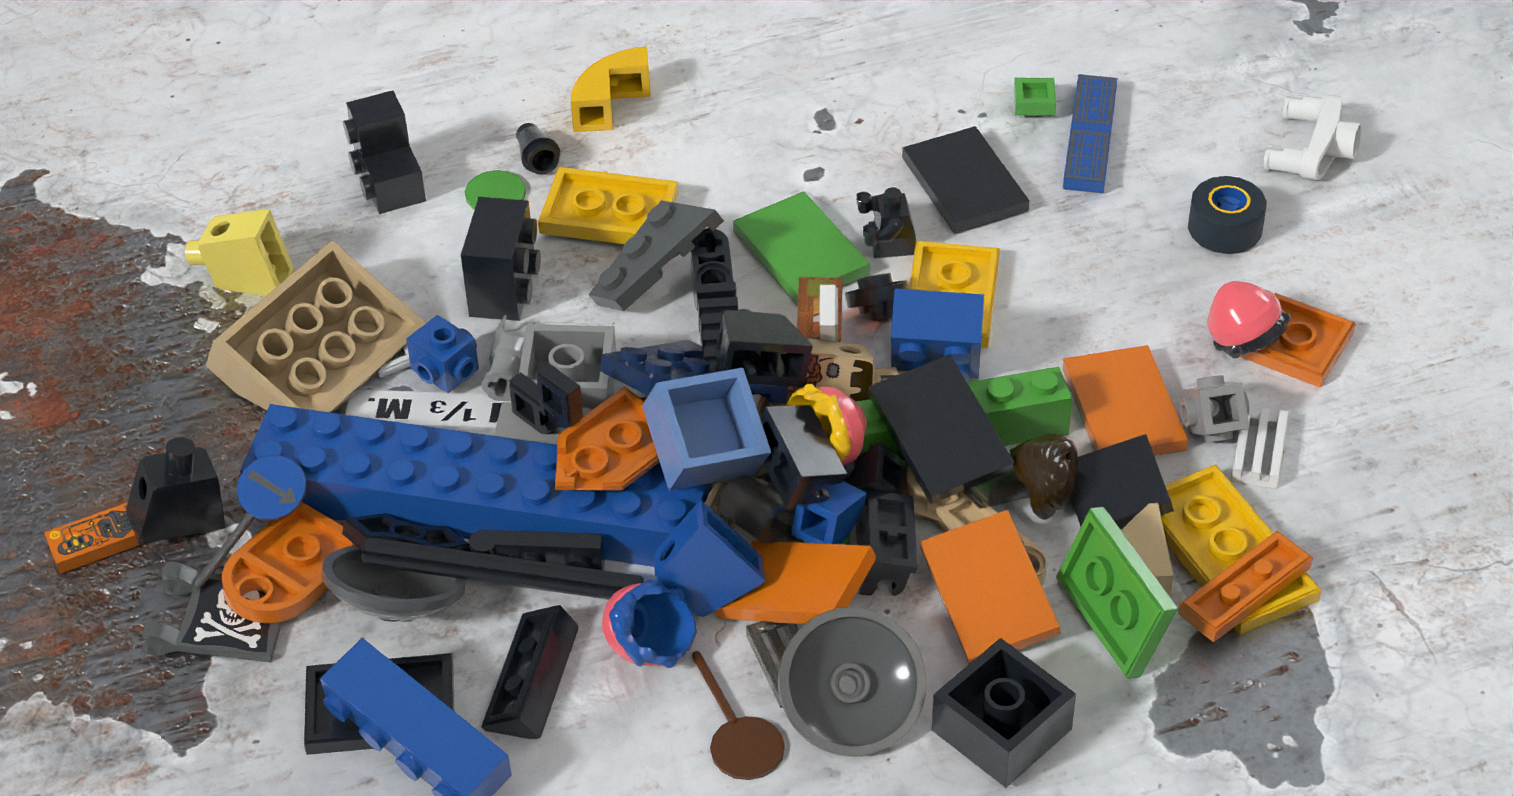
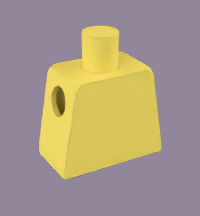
(242, 252)

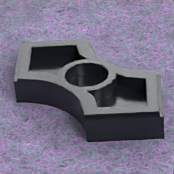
(389, 528)

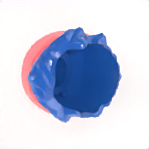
(649, 624)

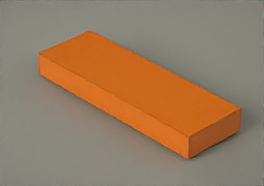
(1245, 586)

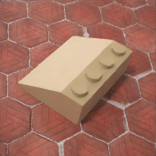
(314, 336)

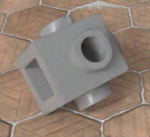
(1229, 411)

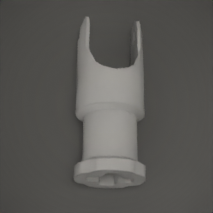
(504, 362)

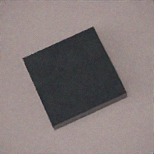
(1120, 480)

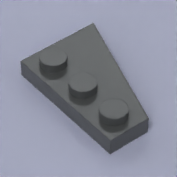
(659, 239)

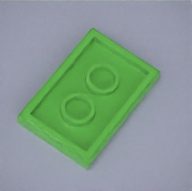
(799, 241)
(1116, 592)

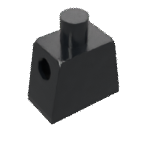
(764, 346)
(175, 494)

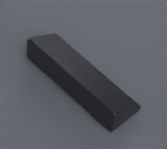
(531, 673)

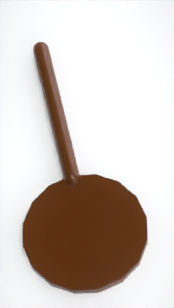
(744, 745)

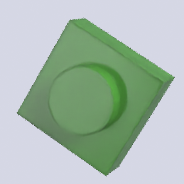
(1034, 96)

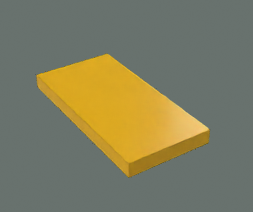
(1216, 528)

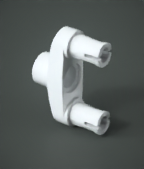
(1329, 139)

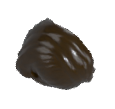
(1048, 470)

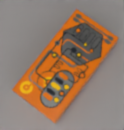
(91, 538)

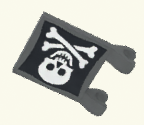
(209, 622)

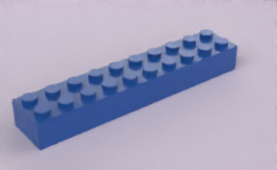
(464, 481)

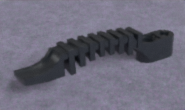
(712, 287)

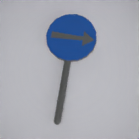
(267, 491)

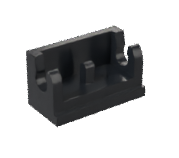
(799, 455)
(889, 528)

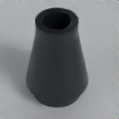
(537, 150)

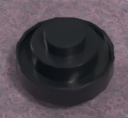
(875, 295)

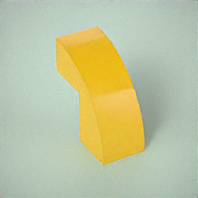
(612, 77)

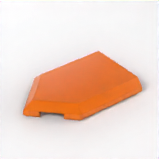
(606, 446)

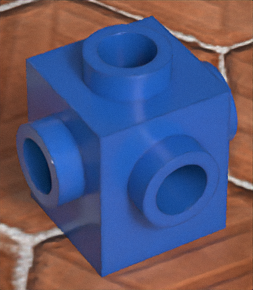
(443, 354)

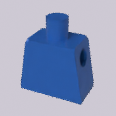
(707, 561)

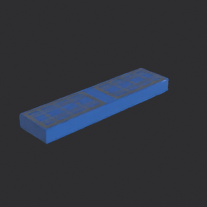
(1090, 134)

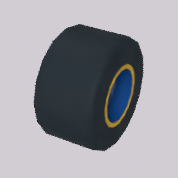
(1227, 214)

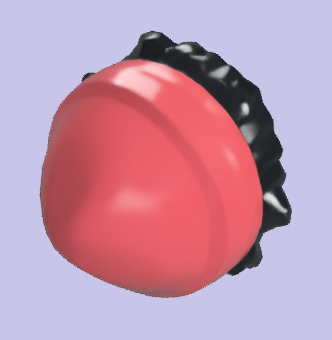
(1245, 318)

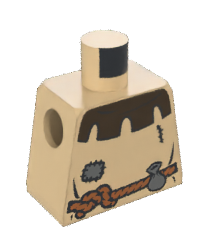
(845, 368)

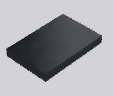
(965, 179)
(940, 429)
(328, 734)

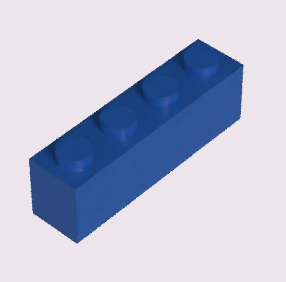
(412, 725)

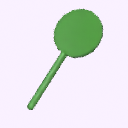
(494, 185)

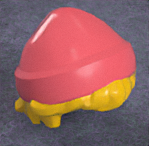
(839, 415)

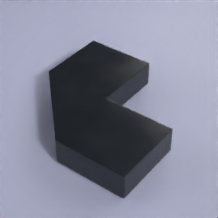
(549, 403)

